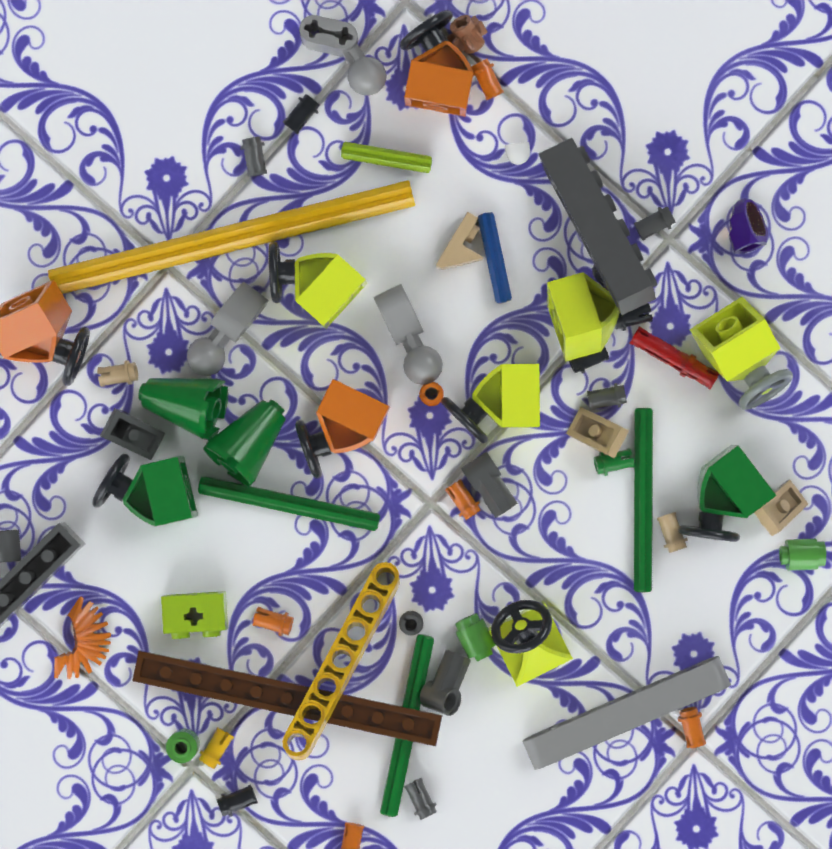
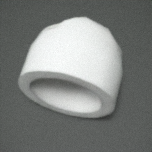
(518, 152)

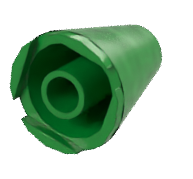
(187, 402)
(247, 441)

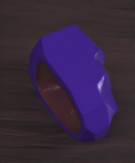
(747, 227)

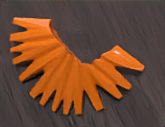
(85, 639)

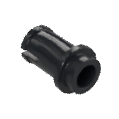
(301, 113)
(634, 317)
(585, 362)
(236, 800)

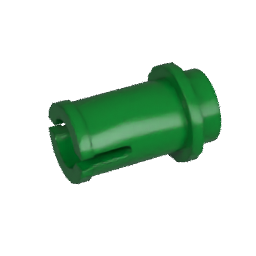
(605, 463)

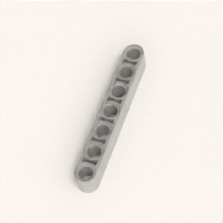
(626, 712)

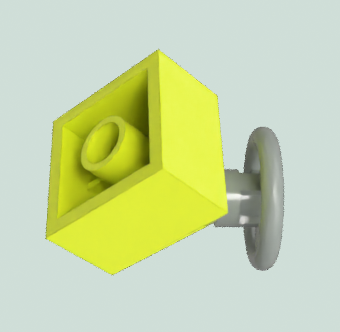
(739, 347)

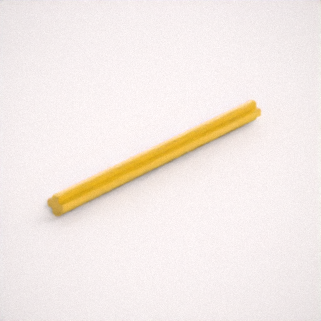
(232, 237)

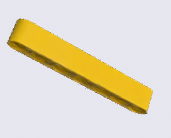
(341, 645)

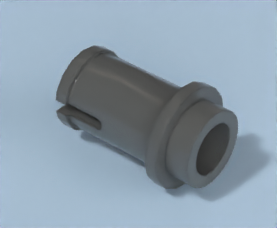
(254, 156)
(654, 223)
(607, 397)
(411, 615)
(420, 800)

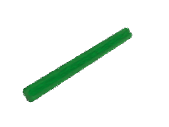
(643, 499)
(288, 503)
(402, 748)

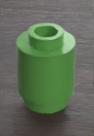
(802, 554)
(475, 637)
(186, 736)

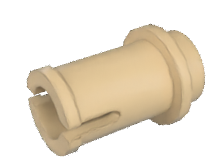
(118, 374)
(669, 527)

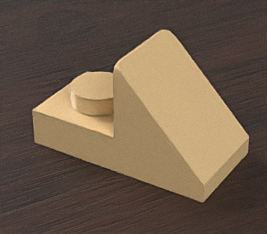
(456, 253)
(597, 432)
(782, 508)

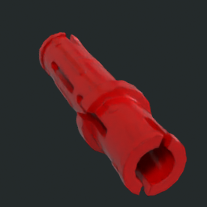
(680, 361)

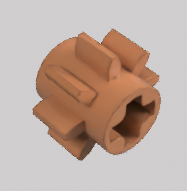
(467, 34)

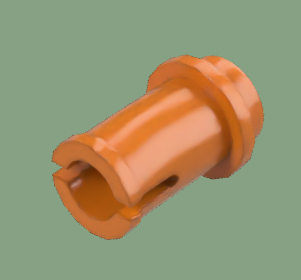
(487, 79)
(437, 400)
(463, 499)
(273, 621)
(692, 727)
(352, 836)

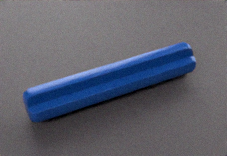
(494, 257)

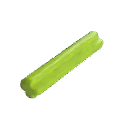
(386, 157)

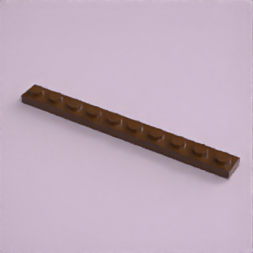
(284, 697)

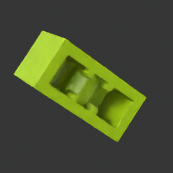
(177, 606)

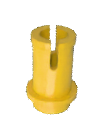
(216, 748)

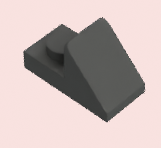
(132, 434)

